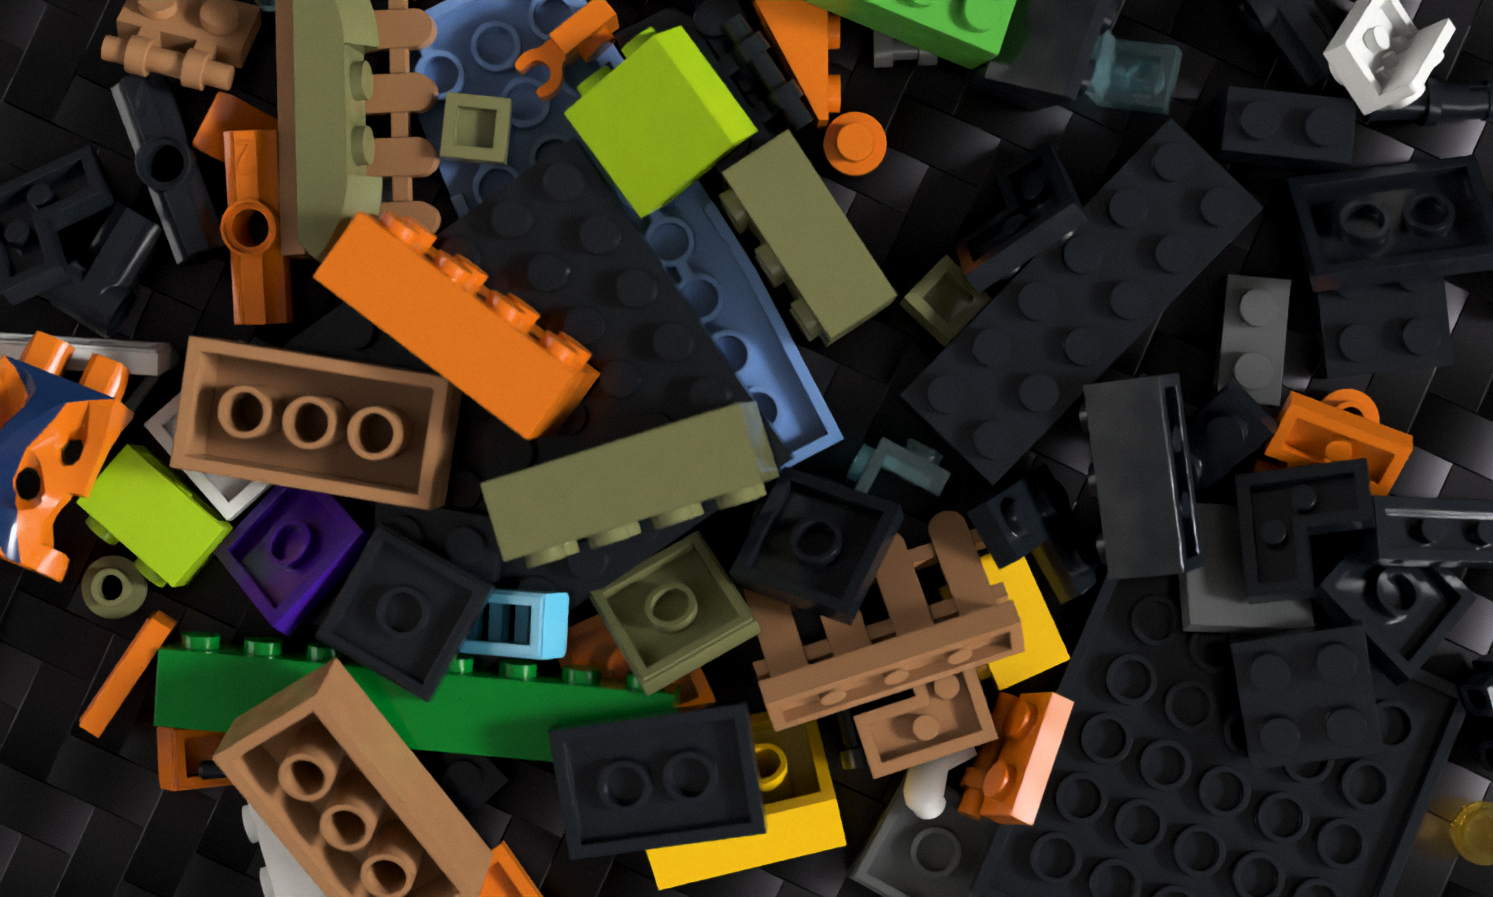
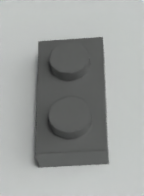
(1252, 336)

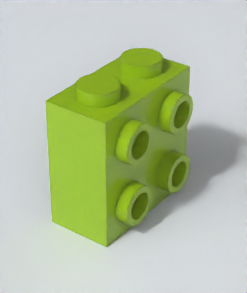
(659, 118)

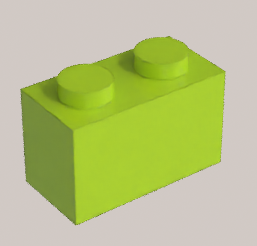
(154, 517)

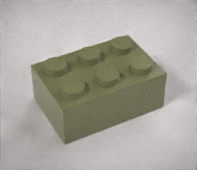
(804, 240)

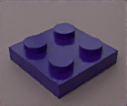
(293, 552)

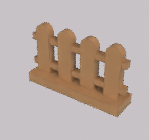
(393, 95)
(897, 653)

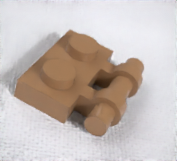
(184, 39)

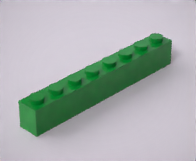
(473, 713)

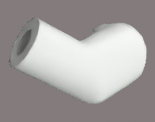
(927, 782)

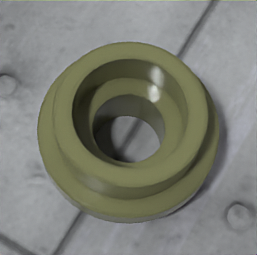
(133, 590)

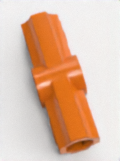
(258, 270)

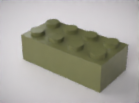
(625, 481)

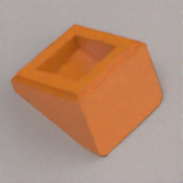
(229, 114)
(180, 755)

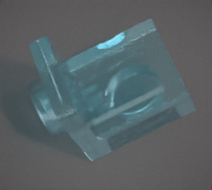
(1134, 74)
(913, 464)

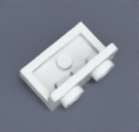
(1384, 55)

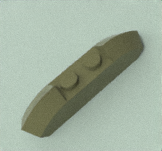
(331, 119)

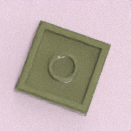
(674, 613)

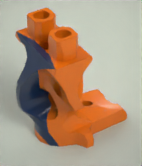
(36, 424)

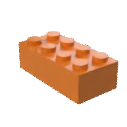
(457, 324)

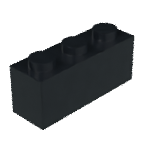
(1142, 477)

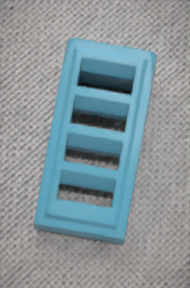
(539, 625)

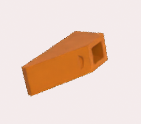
(801, 41)

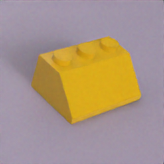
(798, 809)

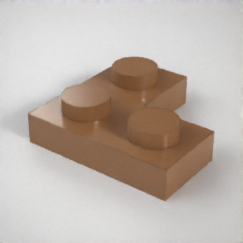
(932, 724)

